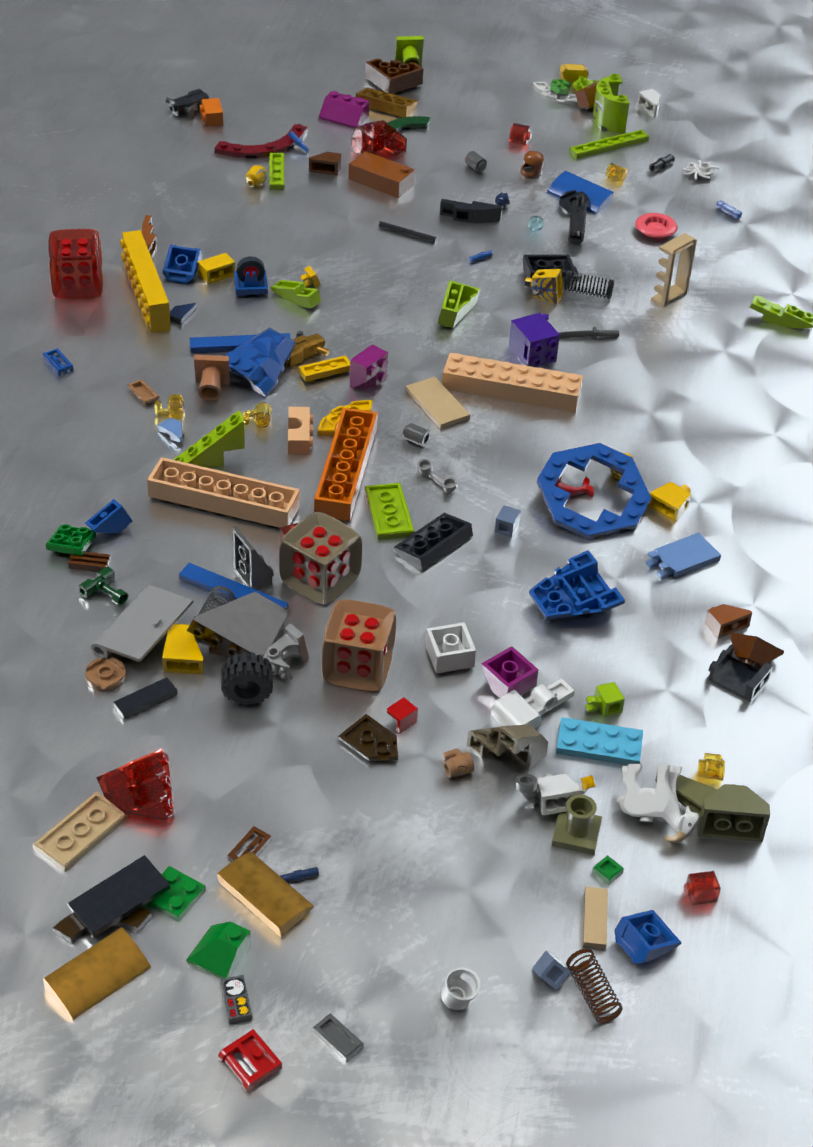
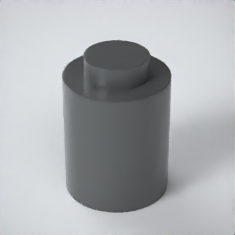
(475, 161)
(416, 434)

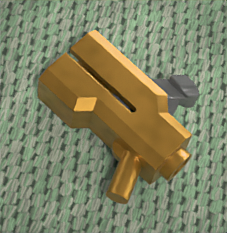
(306, 347)

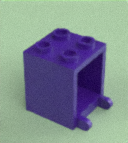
(534, 340)

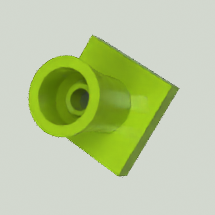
(409, 49)

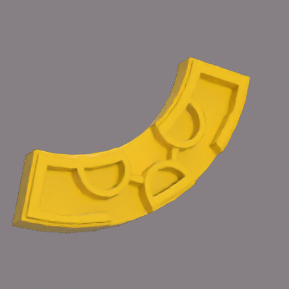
(329, 423)

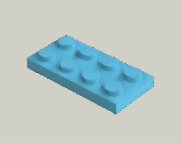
(599, 741)

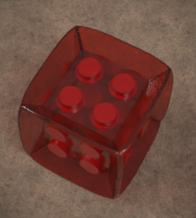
(75, 263)

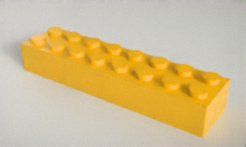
(145, 281)

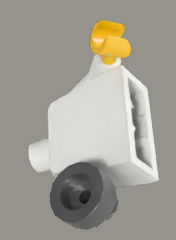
(551, 790)

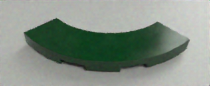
(410, 122)

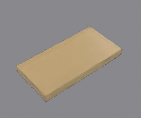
(437, 402)
(80, 831)

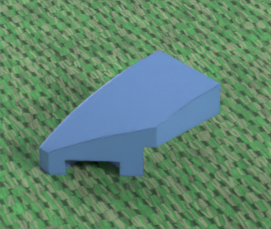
(173, 428)

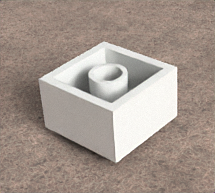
(450, 647)

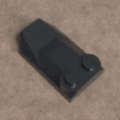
(536, 262)

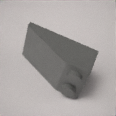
(250, 564)

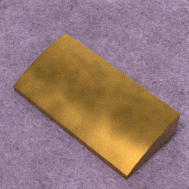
(388, 102)
(264, 893)
(96, 973)

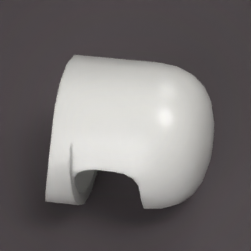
(457, 992)

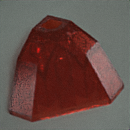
(377, 136)
(141, 786)

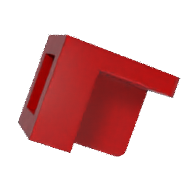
(404, 713)

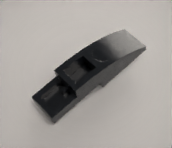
(473, 213)

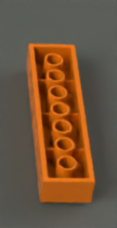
(346, 463)

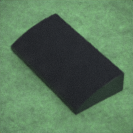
(434, 541)

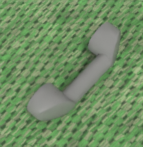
(425, 469)

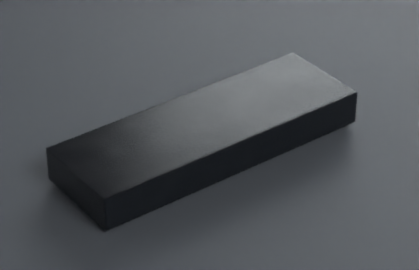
(145, 698)

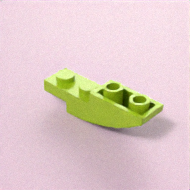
(789, 316)

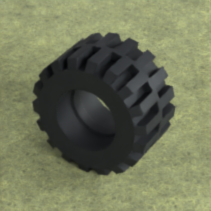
(247, 678)

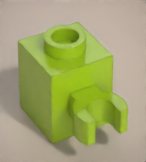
(607, 699)

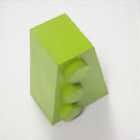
(457, 303)

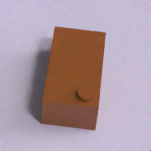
(381, 174)

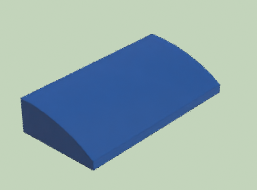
(598, 196)

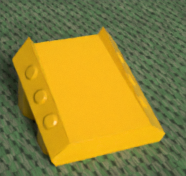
(572, 72)

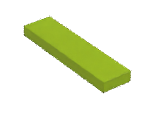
(276, 171)

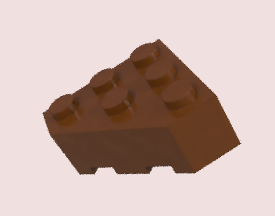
(393, 75)

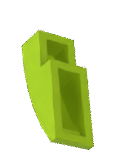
(297, 293)

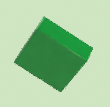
(608, 870)

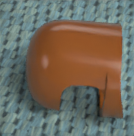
(533, 159)

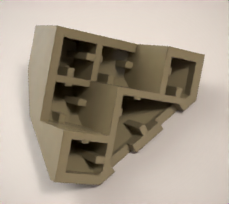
(518, 740)

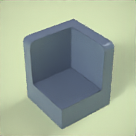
(507, 521)
(551, 970)

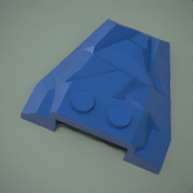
(262, 359)
(575, 590)

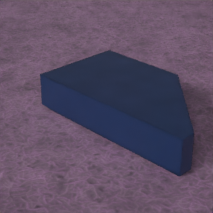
(182, 312)

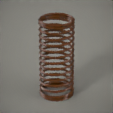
(583, 966)

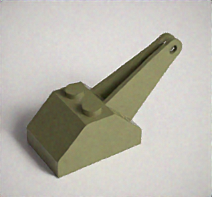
(725, 812)

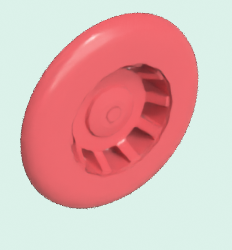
(656, 225)

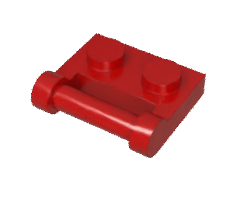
(257, 1056)

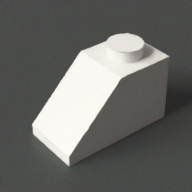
(649, 101)

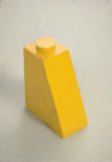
(182, 652)

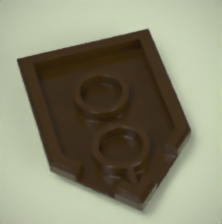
(371, 739)

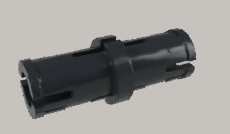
(661, 163)

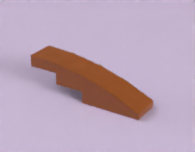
(148, 234)

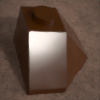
(754, 649)

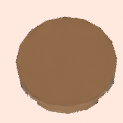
(105, 674)

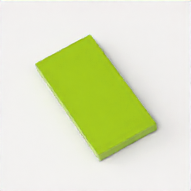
(389, 511)

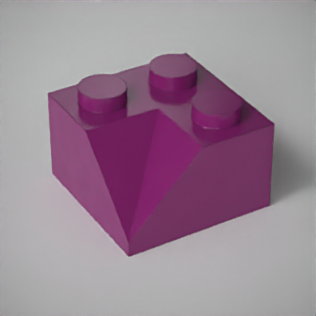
(369, 368)
(510, 672)

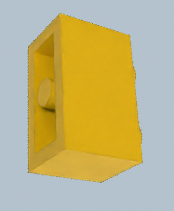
(216, 268)

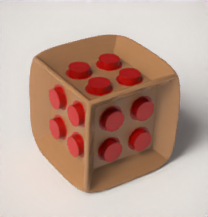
(358, 645)

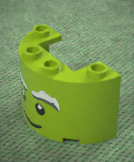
(609, 107)

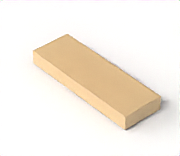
(595, 917)

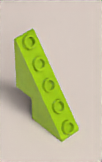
(211, 447)

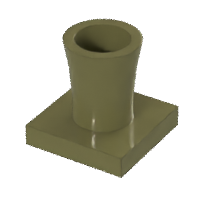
(578, 826)

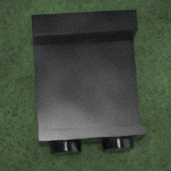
(738, 677)

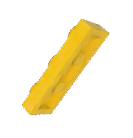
(324, 368)

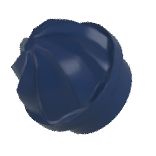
(502, 199)

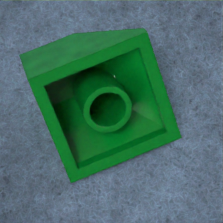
(221, 949)

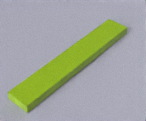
(609, 144)

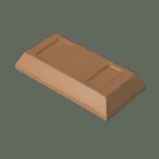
(143, 392)

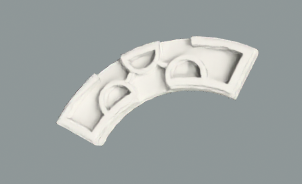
(543, 90)

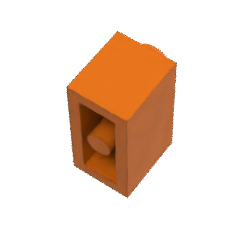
(211, 112)

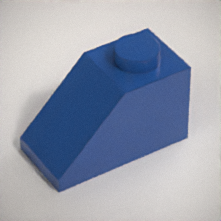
(110, 519)

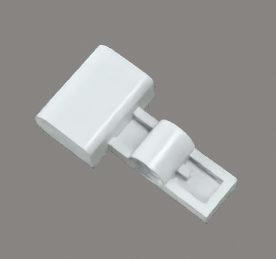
(515, 710)

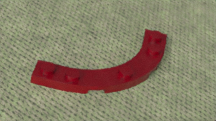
(262, 150)

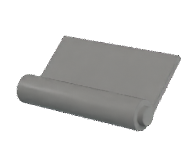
(141, 624)

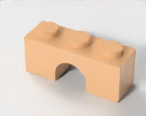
(299, 430)

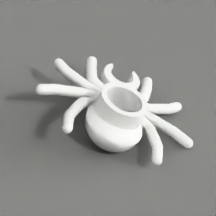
(703, 169)

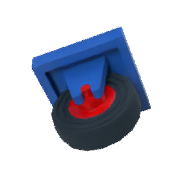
(250, 277)

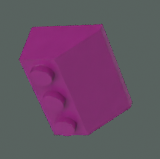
(344, 110)

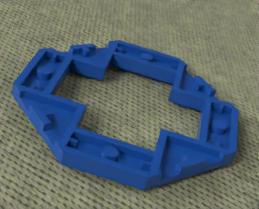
(607, 522)

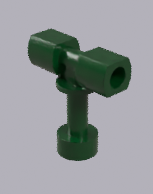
(101, 585)

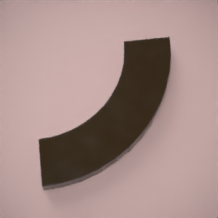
(71, 928)

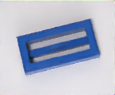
(55, 363)

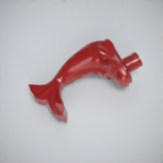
(584, 489)

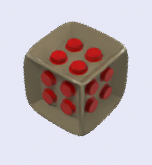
(320, 558)

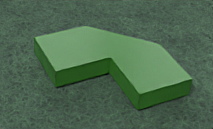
(560, 86)

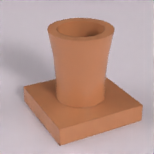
(211, 373)

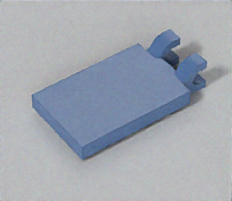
(683, 556)

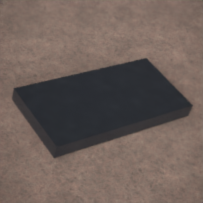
(118, 896)

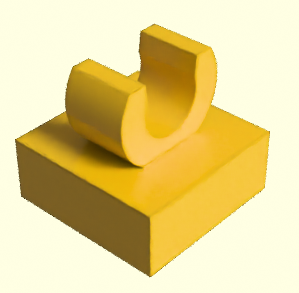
(310, 277)

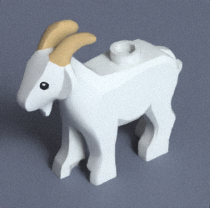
(658, 801)

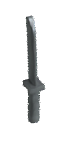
(590, 333)

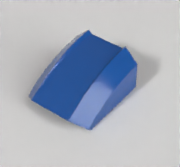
(181, 263)
(645, 936)

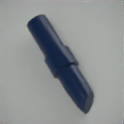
(299, 875)

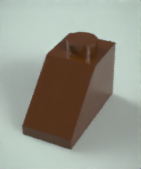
(325, 163)

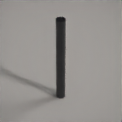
(407, 232)

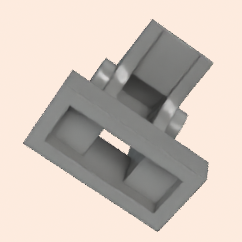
(288, 646)

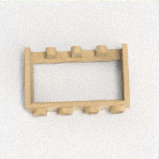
(686, 247)

